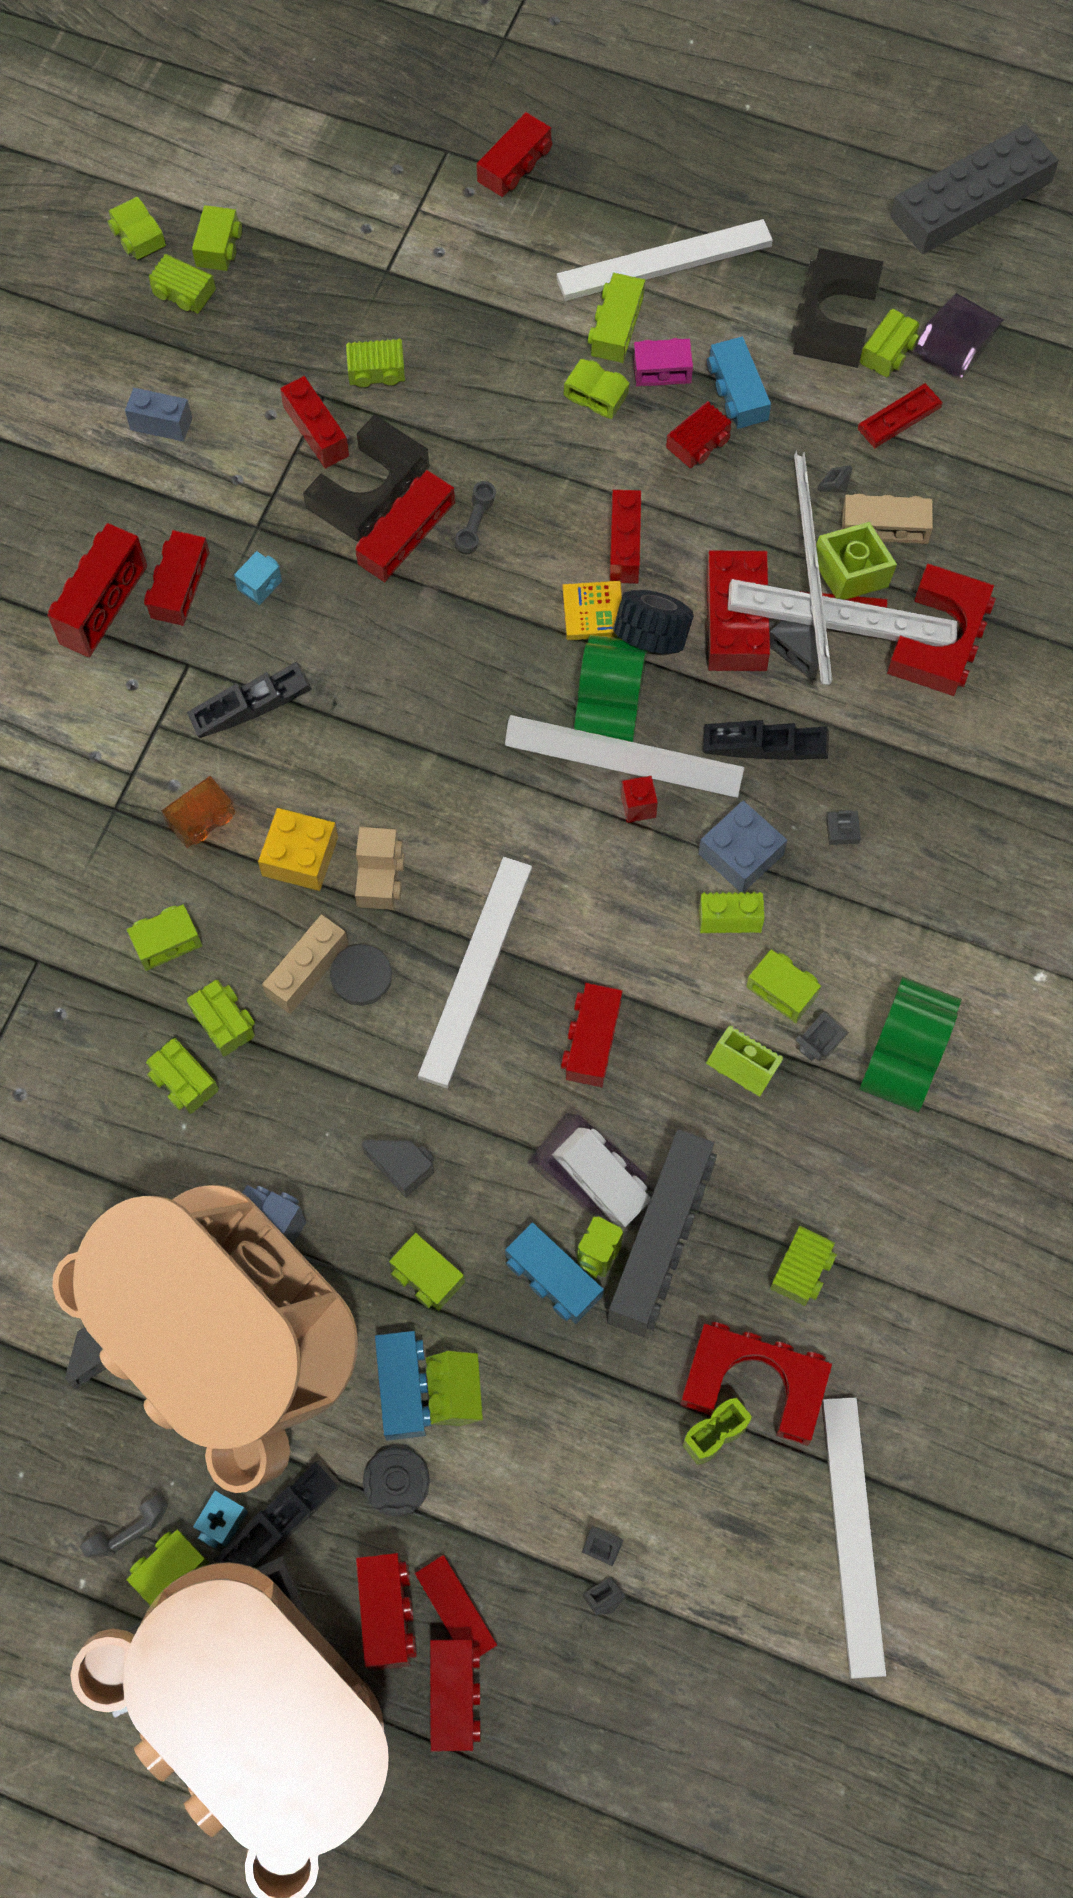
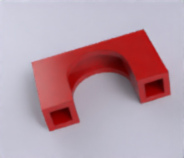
(943, 666)
(802, 1375)

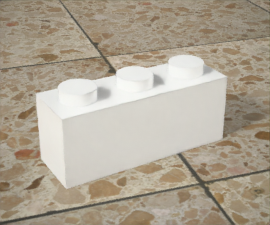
(602, 1176)

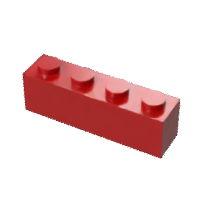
(405, 525)

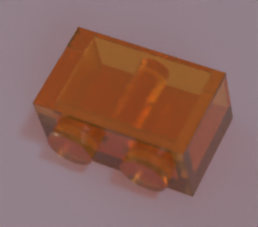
(198, 812)

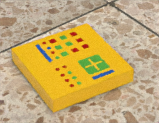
(591, 608)

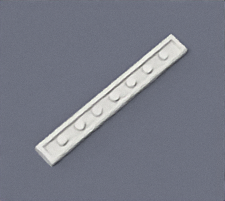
(666, 258)
(840, 614)
(624, 756)
(475, 973)
(853, 1539)

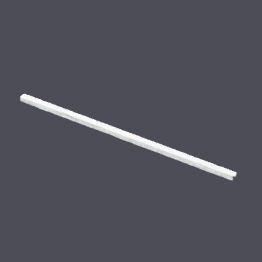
(813, 570)

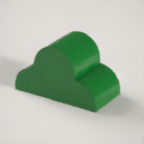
(610, 688)
(911, 1044)

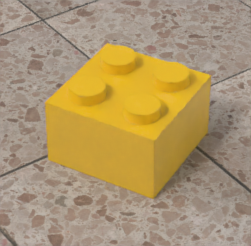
(298, 849)

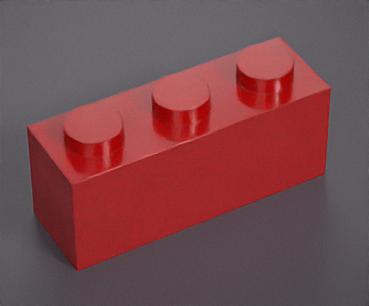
(514, 154)
(314, 422)
(625, 536)
(177, 577)
(592, 1034)
(454, 1695)

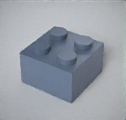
(742, 846)

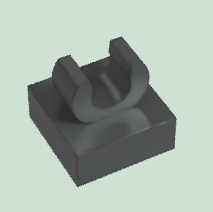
(843, 827)

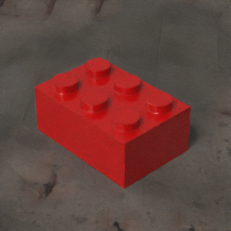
(385, 1612)

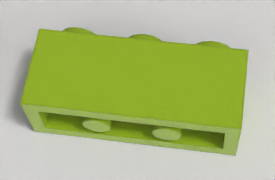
(616, 317)

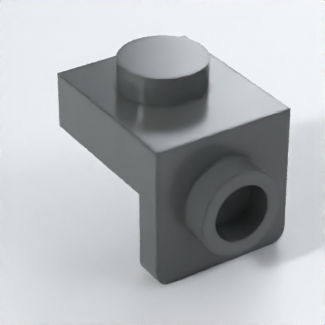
(821, 1037)

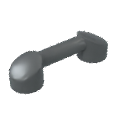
(482, 500)
(99, 1544)

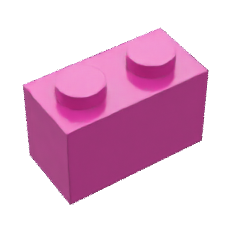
(662, 362)

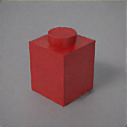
(639, 799)

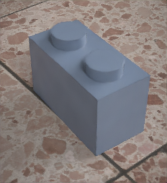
(158, 414)

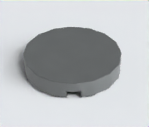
(361, 974)
(396, 1482)

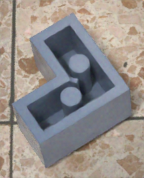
(280, 1210)

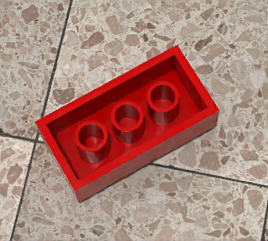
(97, 589)
(735, 638)

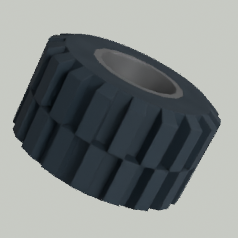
(653, 621)

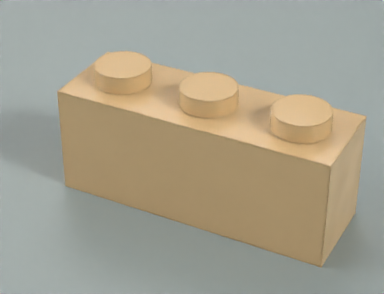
(891, 517)
(305, 964)

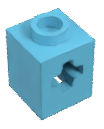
(258, 577)
(216, 1507)

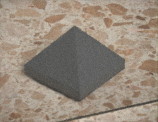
(836, 480)
(602, 1545)
(604, 1597)

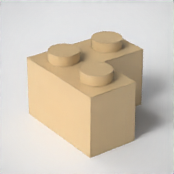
(378, 861)

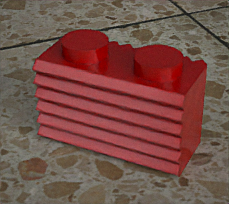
(699, 435)

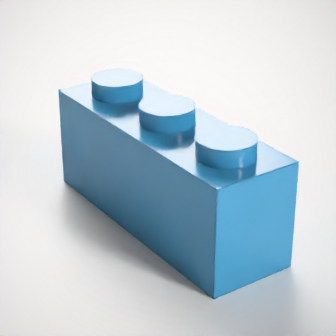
(739, 382)
(553, 1274)
(402, 1385)

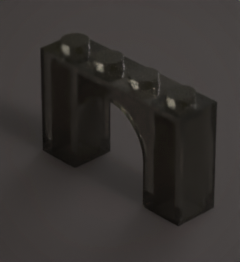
(834, 275)
(358, 511)

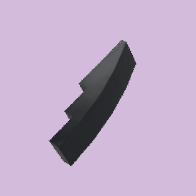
(250, 701)
(764, 741)
(281, 1517)

